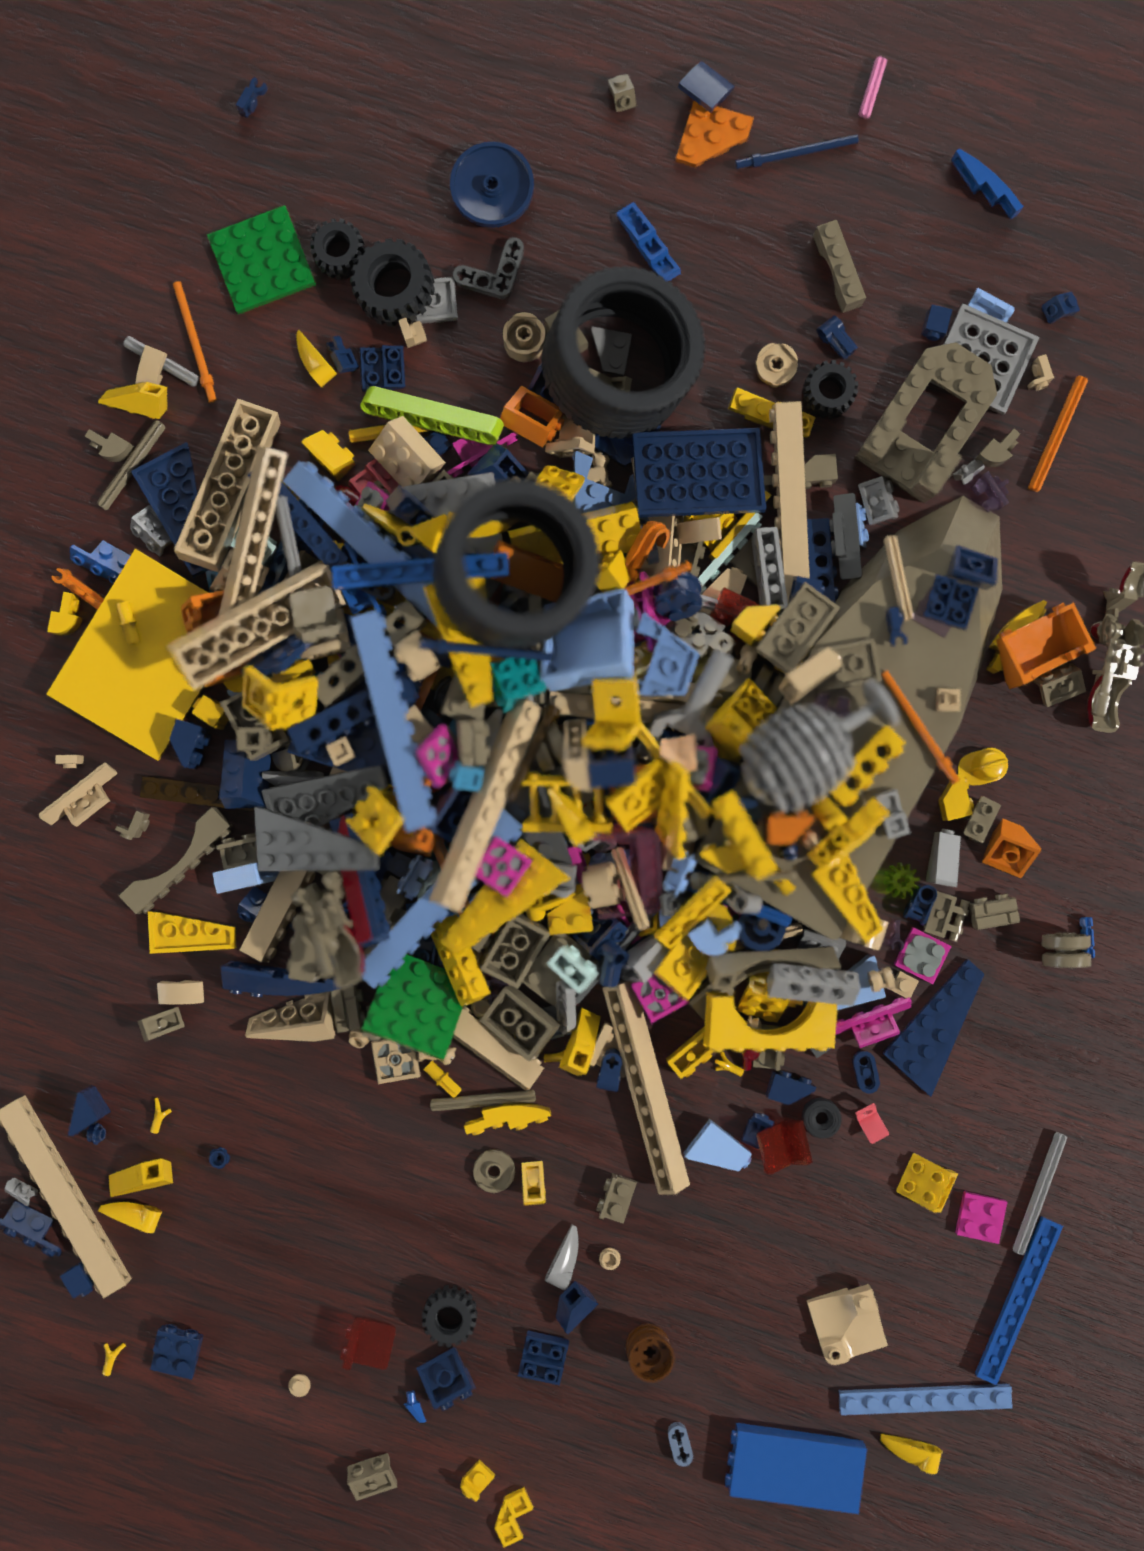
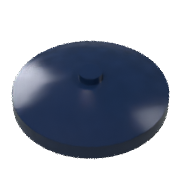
(492, 184)

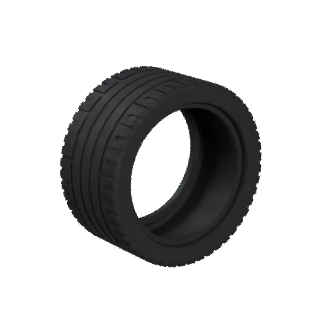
(651, 305)
(552, 515)

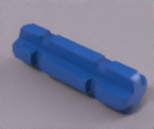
(1086, 923)

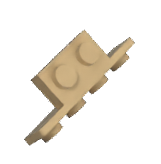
(81, 799)

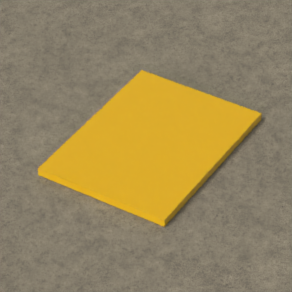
(138, 686)

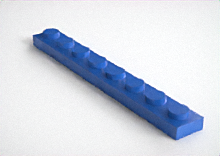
(414, 571)
(1018, 1300)

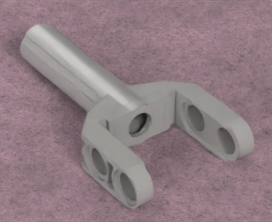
(691, 717)

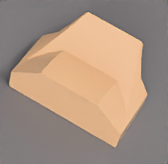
(682, 750)

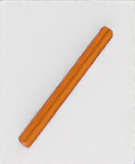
(1058, 433)

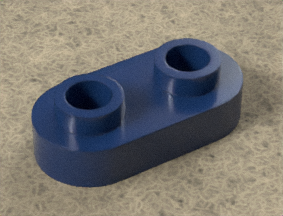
(865, 1071)

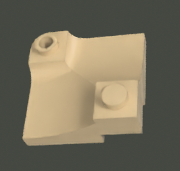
(847, 1323)

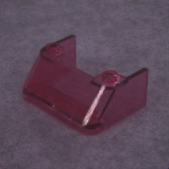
(645, 868)

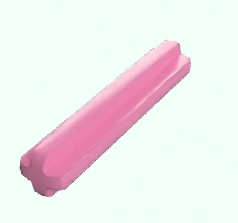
(872, 88)

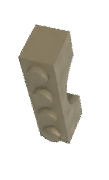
(846, 280)

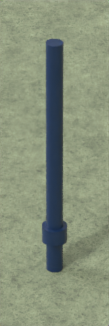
(757, 159)
(442, 646)

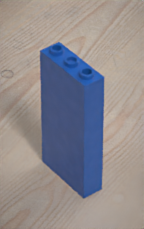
(796, 1468)

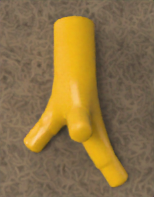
(556, 1057)
(728, 1066)
(158, 1117)
(110, 1358)

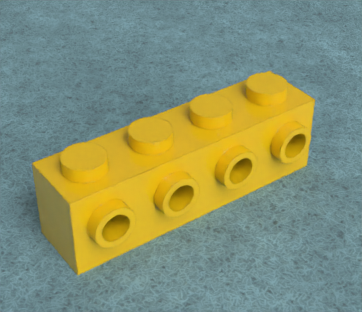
(744, 835)
(461, 969)
(691, 1054)

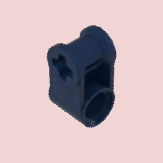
(920, 905)
(610, 1073)

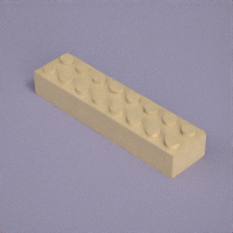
(224, 489)
(246, 628)

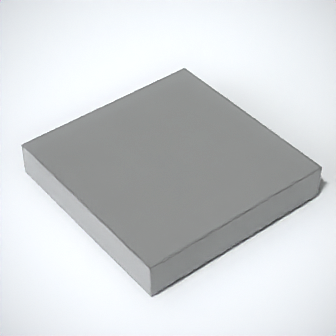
(443, 303)

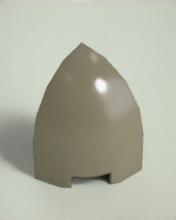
(286, 761)

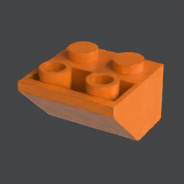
(783, 829)

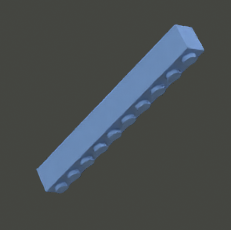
(353, 526)
(393, 721)
(421, 918)

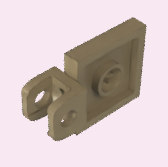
(711, 634)

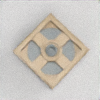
(394, 1061)

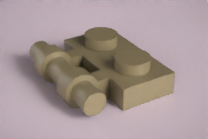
(941, 914)

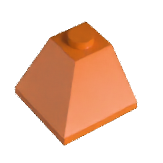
(1011, 849)

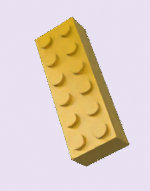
(613, 526)

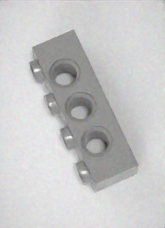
(769, 568)
(813, 984)

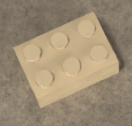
(406, 454)

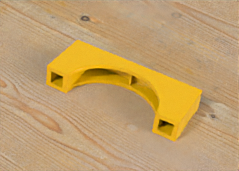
(724, 1029)

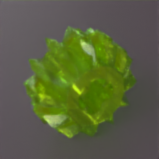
(896, 874)

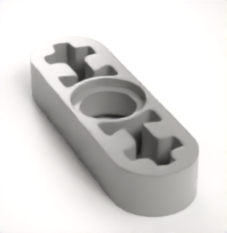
(565, 1007)

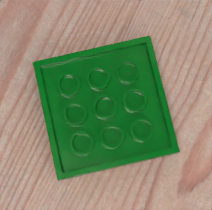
(261, 259)
(416, 1008)

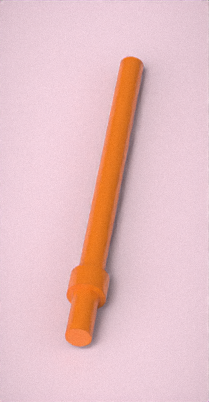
(206, 379)
(668, 574)
(943, 764)

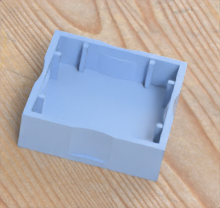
(592, 644)

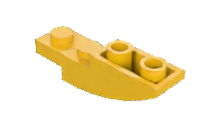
(757, 410)
(1023, 618)
(850, 835)
(515, 1114)

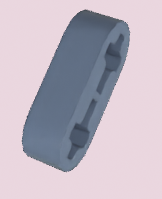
(675, 1445)

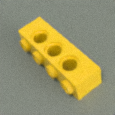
(893, 748)

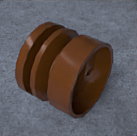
(651, 1364)

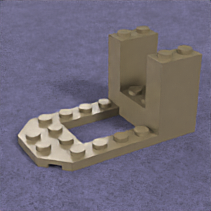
(905, 459)

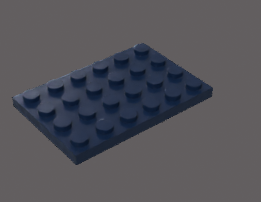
(698, 472)

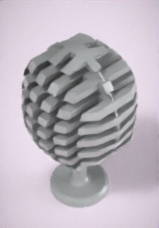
(808, 750)

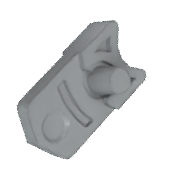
(968, 471)
(20, 1190)

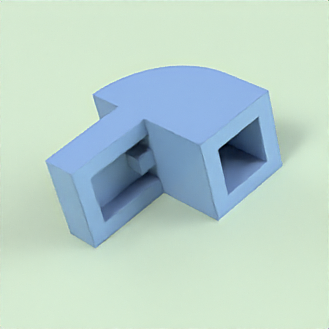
(710, 941)

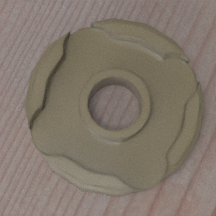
(494, 1158)

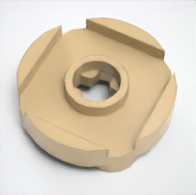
(776, 352)

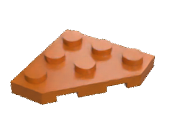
(711, 134)

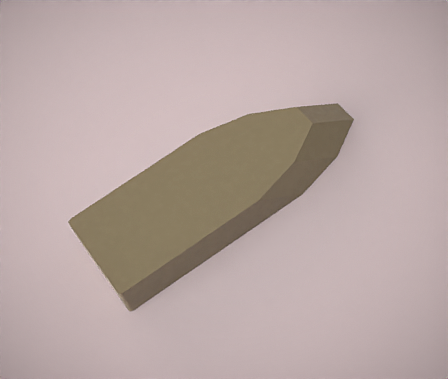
(918, 669)

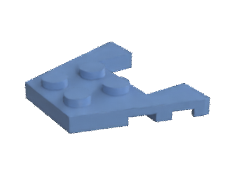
(594, 495)
(671, 662)

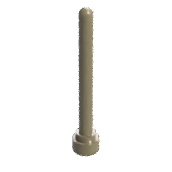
(698, 879)

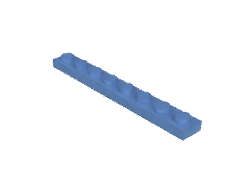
(925, 1399)

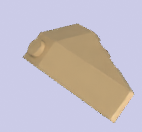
(299, 1021)

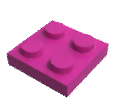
(981, 1217)

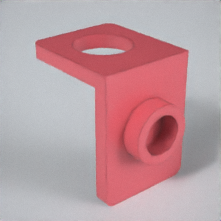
(871, 1123)

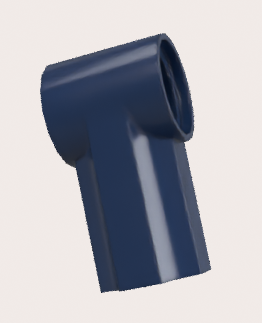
(834, 333)
(613, 962)

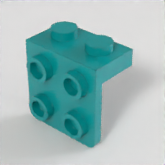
(515, 680)

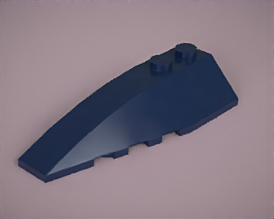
(269, 980)

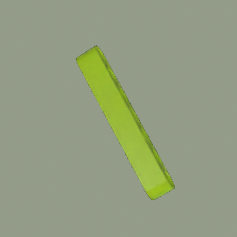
(432, 415)

